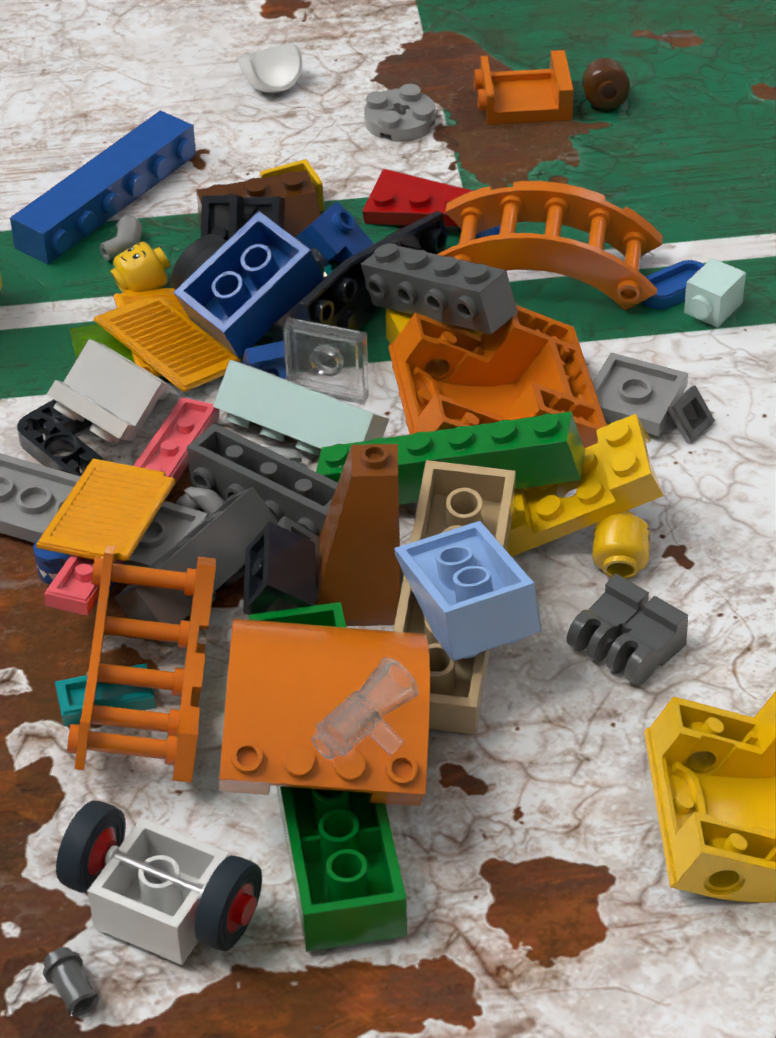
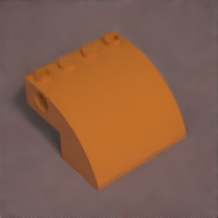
(515, 373)
(289, 681)

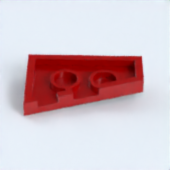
(407, 198)

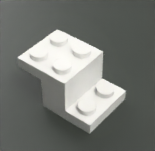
(108, 393)

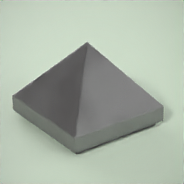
(691, 414)

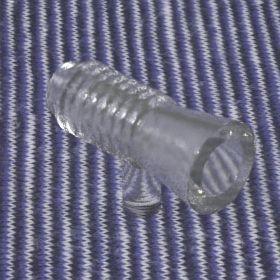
(363, 711)

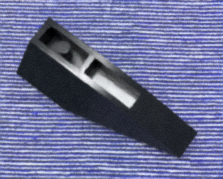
(343, 296)

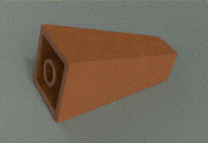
(360, 538)

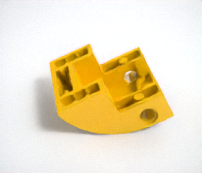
(716, 798)

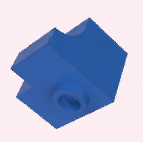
(335, 235)

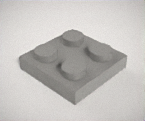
(640, 388)

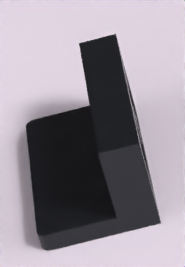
(278, 567)

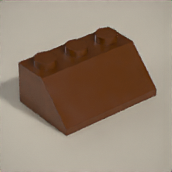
(293, 186)

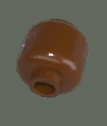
(606, 84)

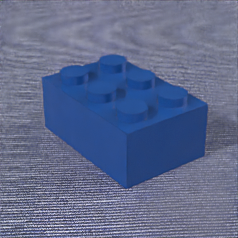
(249, 284)

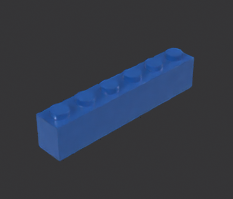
(102, 187)

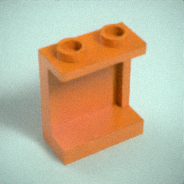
(525, 94)

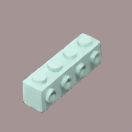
(293, 410)

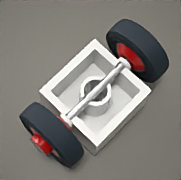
(157, 883)

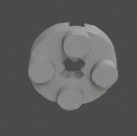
(400, 113)

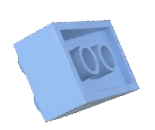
(470, 590)

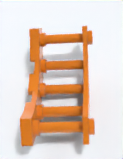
(557, 206)
(184, 682)

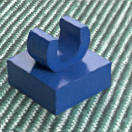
(267, 358)

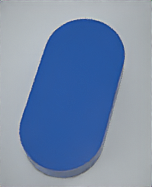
(671, 284)

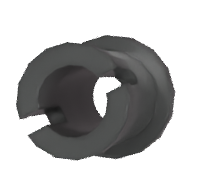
(65, 972)

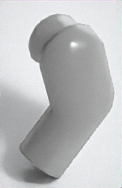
(128, 235)

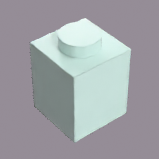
(714, 292)

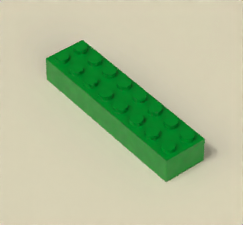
(339, 847)

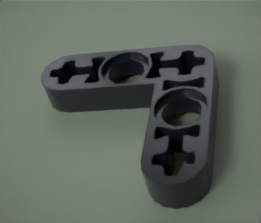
(59, 435)

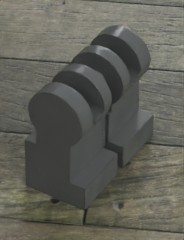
(629, 630)

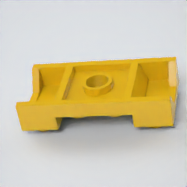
(613, 480)

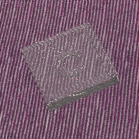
(327, 359)

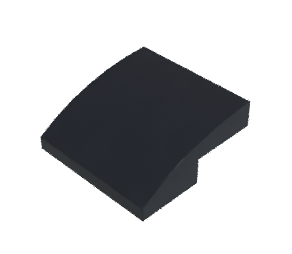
(229, 213)

